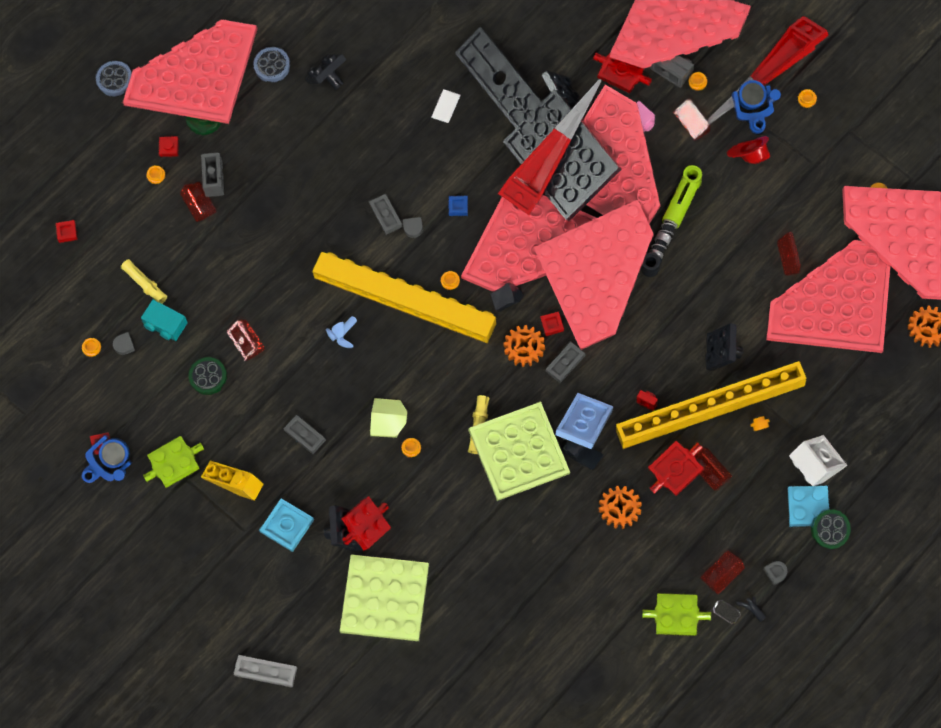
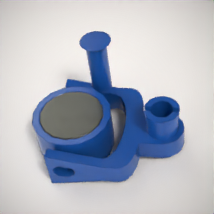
(752, 96)
(112, 454)

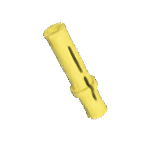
(150, 287)
(479, 416)

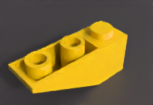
(233, 480)

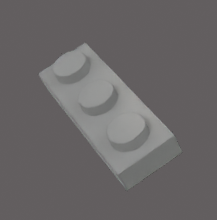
(265, 671)

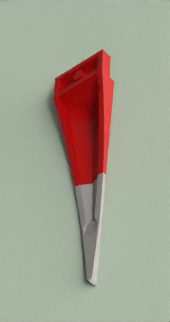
(793, 46)
(532, 177)

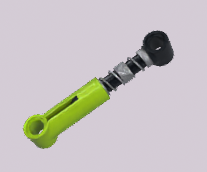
(672, 218)

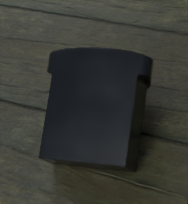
(506, 296)

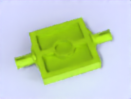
(173, 461)
(676, 614)

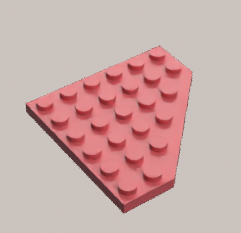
(673, 27)
(196, 76)
(619, 129)
(902, 230)
(509, 240)
(597, 270)
(836, 303)

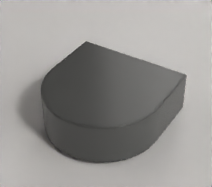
(413, 227)
(123, 344)
(776, 571)

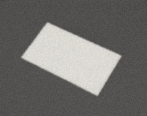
(445, 106)

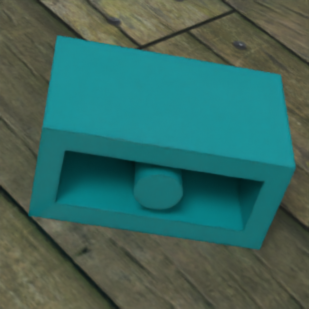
(164, 320)

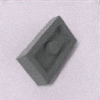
(385, 214)
(565, 362)
(304, 434)

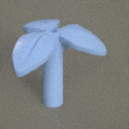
(339, 330)

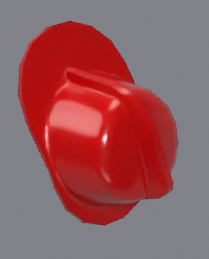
(751, 151)

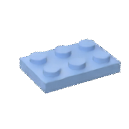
(584, 420)

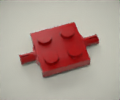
(620, 73)
(676, 468)
(365, 523)

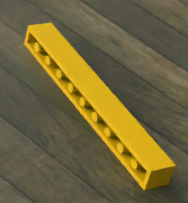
(405, 297)
(710, 405)

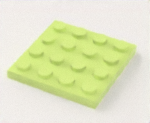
(519, 451)
(384, 597)

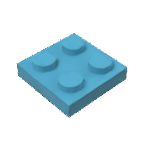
(806, 503)
(286, 525)

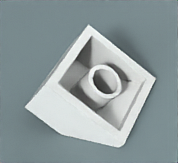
(817, 460)

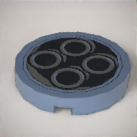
(271, 64)
(113, 78)

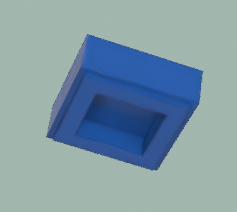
(458, 205)

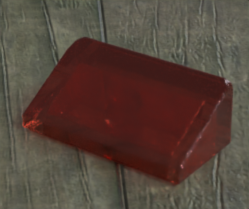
(692, 119)
(197, 202)
(789, 254)
(245, 339)
(714, 471)
(723, 572)

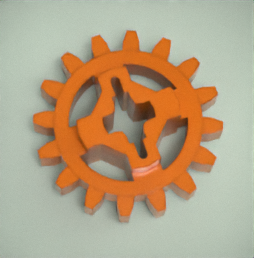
(922, 333)
(524, 337)
(612, 507)

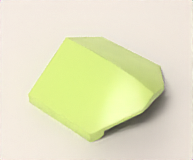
(387, 418)

